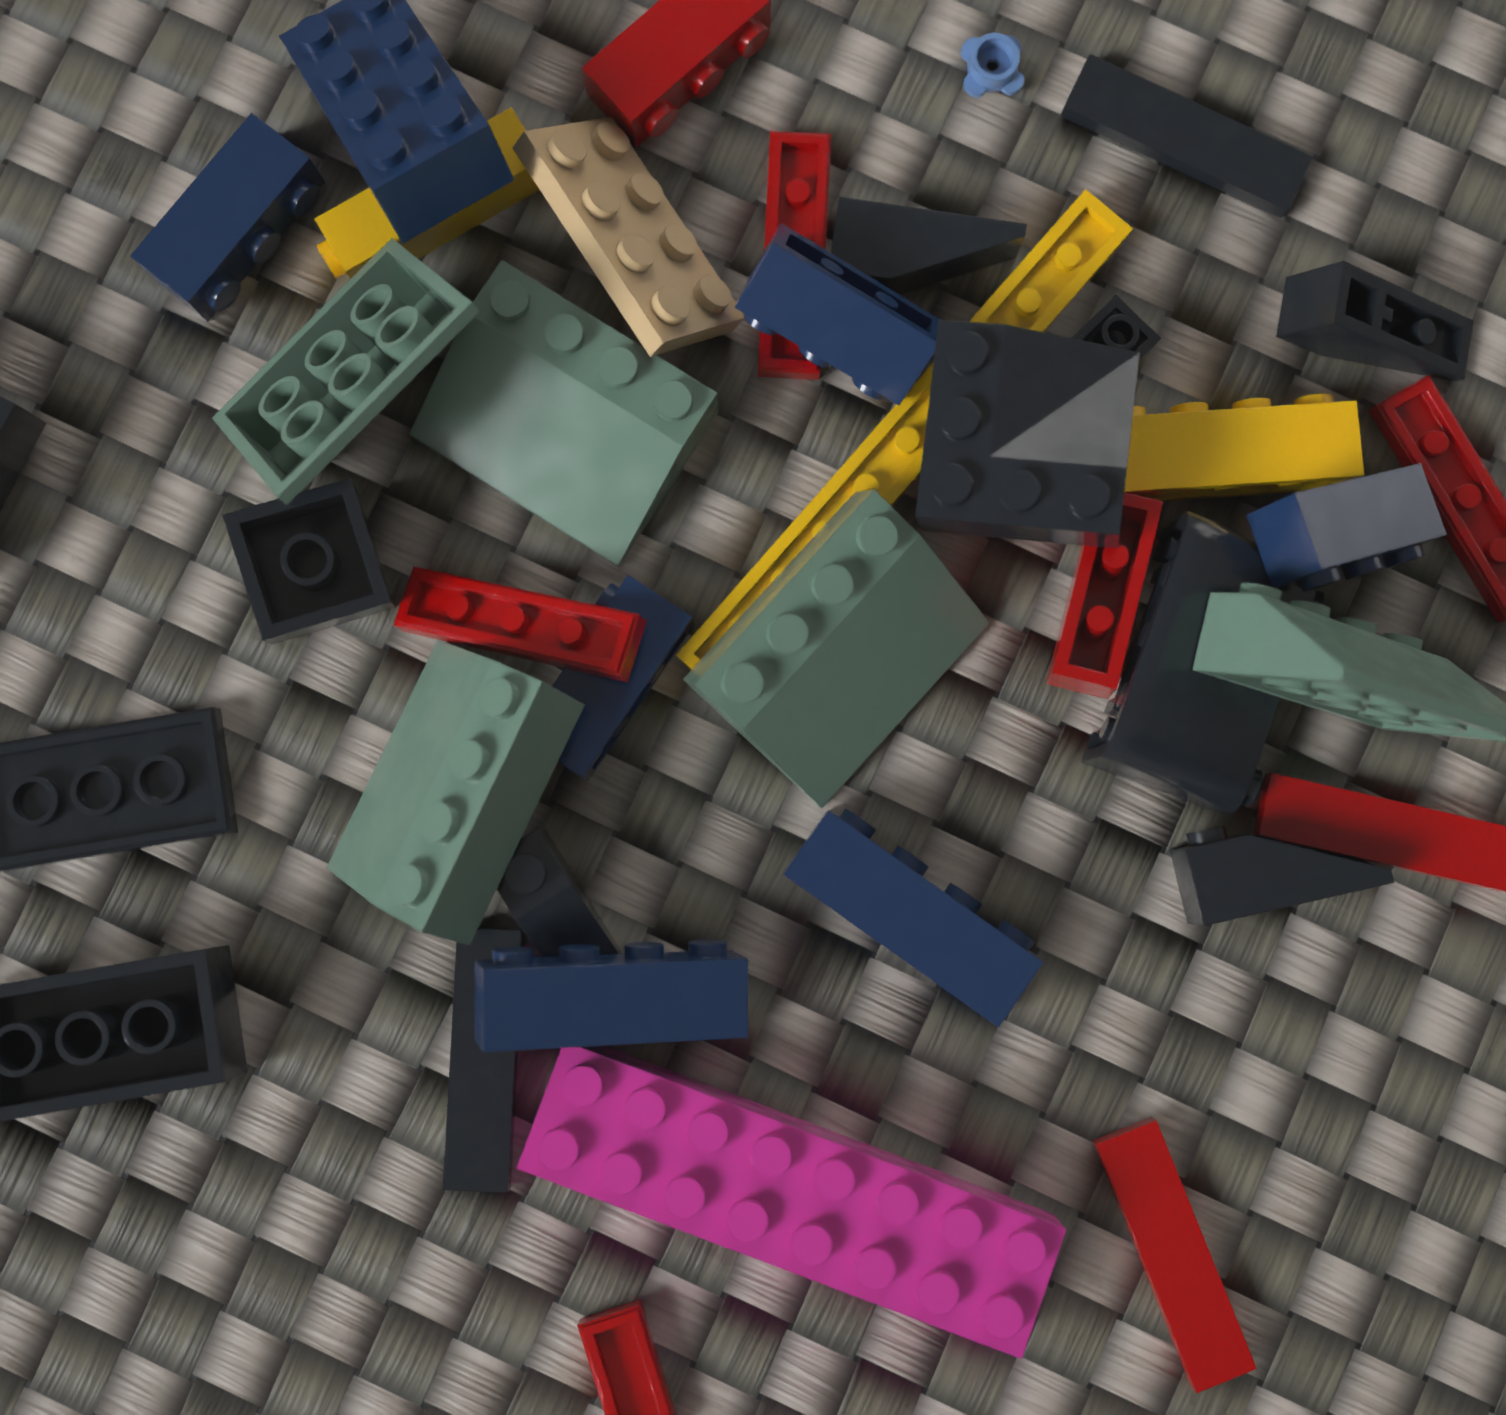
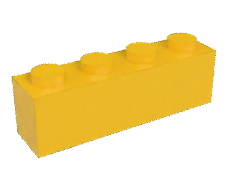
(1243, 448)

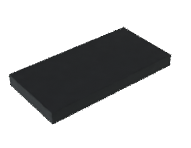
(114, 789)

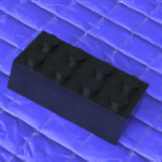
(119, 1032)

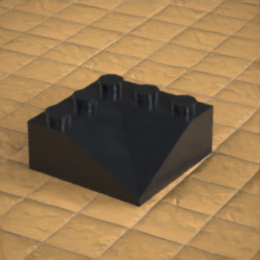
(1026, 435)

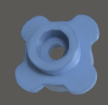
(995, 48)

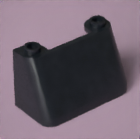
(1176, 724)

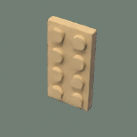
(629, 233)

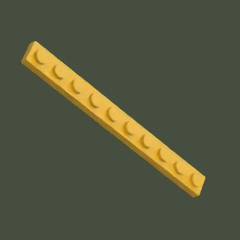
(894, 450)

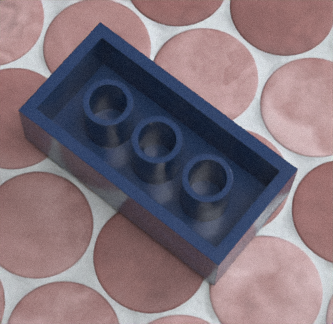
(398, 111)

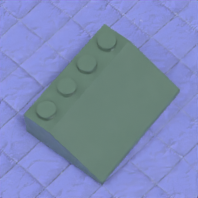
(343, 368)
(563, 414)
(839, 646)
(1342, 666)
(454, 792)

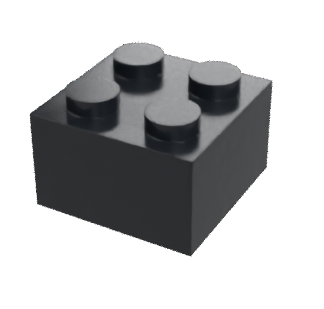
(308, 561)

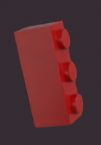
(670, 58)
(1104, 604)

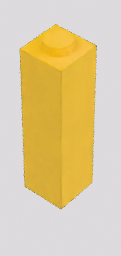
(360, 227)

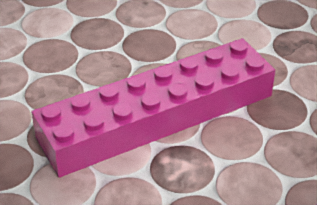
(794, 1195)

